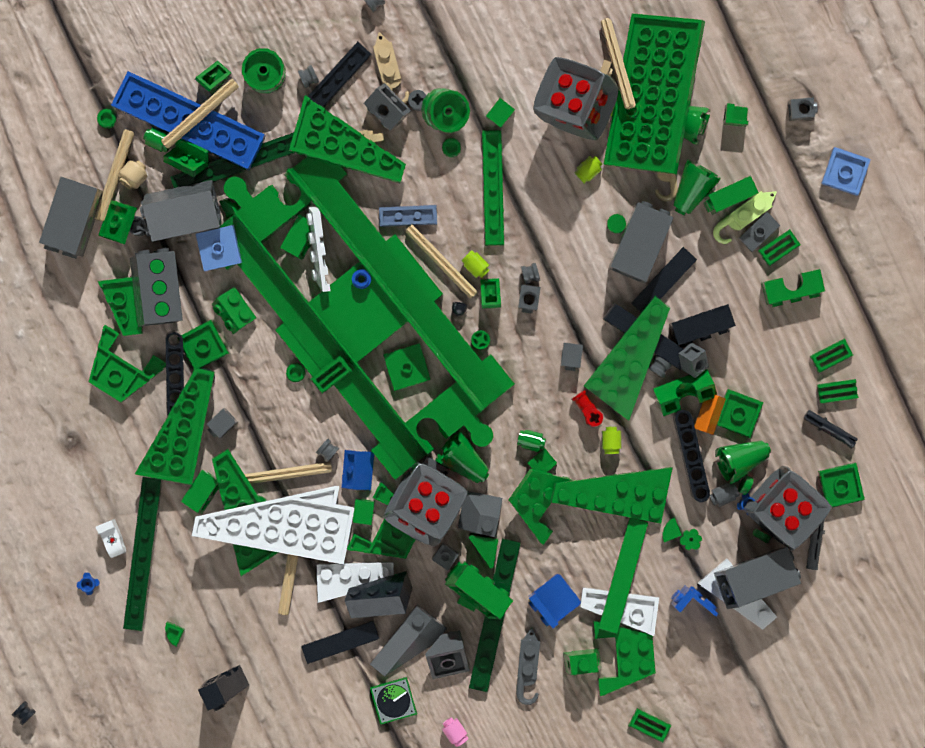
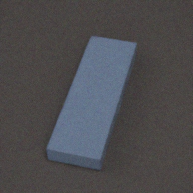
(408, 215)

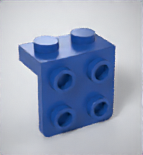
(683, 597)
(554, 600)

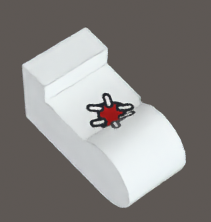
(112, 538)

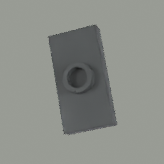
(759, 231)

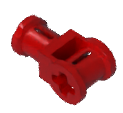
(587, 408)

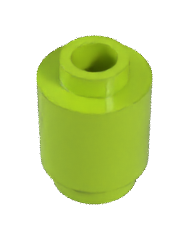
(588, 169)
(475, 264)
(611, 440)

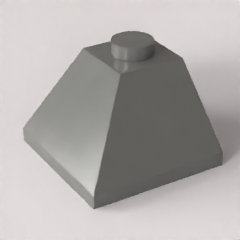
(480, 513)
(447, 656)

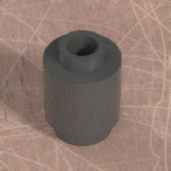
(724, 494)

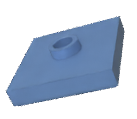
(845, 171)
(218, 248)

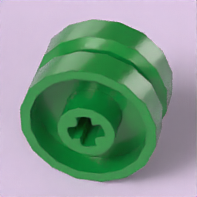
(269, 81)
(445, 110)

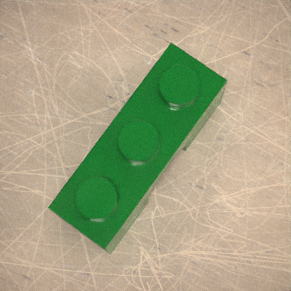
(810, 284)
(670, 394)

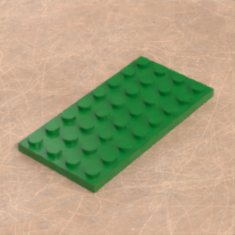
(661, 72)

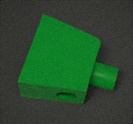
(582, 661)

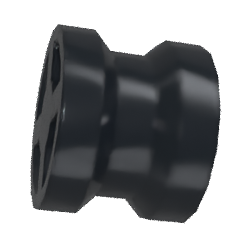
(23, 713)

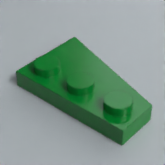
(121, 299)

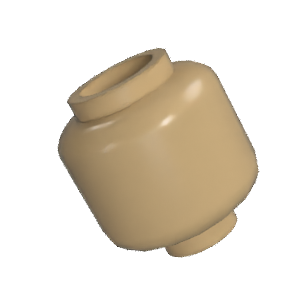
(133, 174)

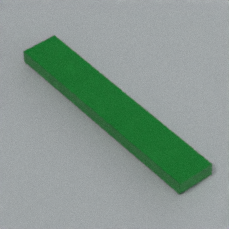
(493, 187)
(623, 575)

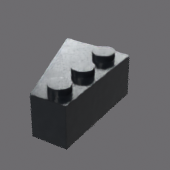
(703, 325)
(380, 597)
(223, 687)

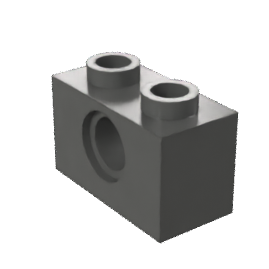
(396, 107)

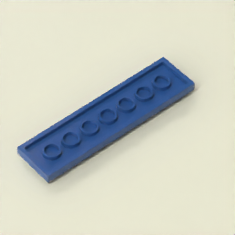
(168, 109)

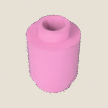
(455, 732)

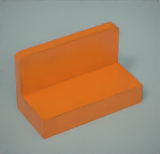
(709, 414)

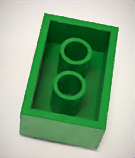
(479, 591)

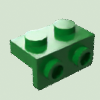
(187, 157)
(233, 310)

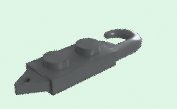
(527, 666)

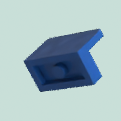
(357, 470)

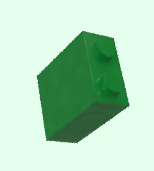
(730, 195)

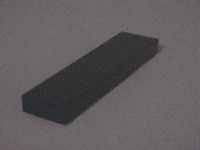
(340, 75)
(665, 278)
(340, 642)

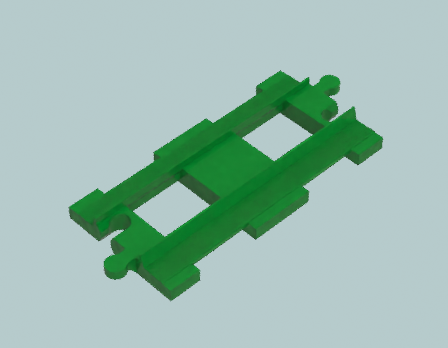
(359, 320)

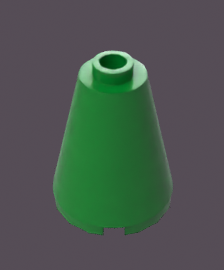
(696, 123)
(693, 187)
(463, 459)
(741, 459)

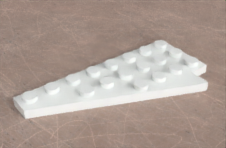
(294, 525)

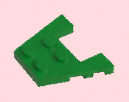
(116, 375)
(533, 498)
(388, 540)
(633, 656)

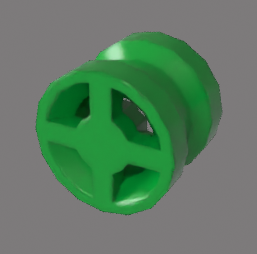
(480, 339)

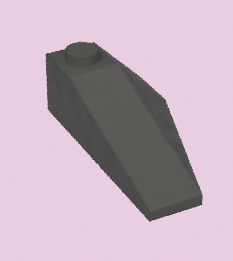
(412, 637)

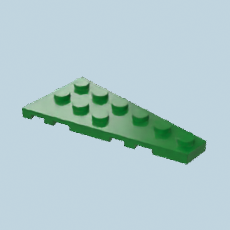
(334, 141)
(625, 367)
(178, 442)
(235, 493)
(629, 494)

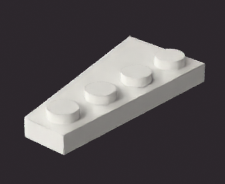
(318, 249)
(336, 578)
(639, 610)
(756, 611)

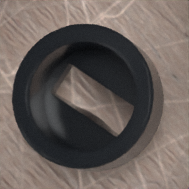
(459, 308)

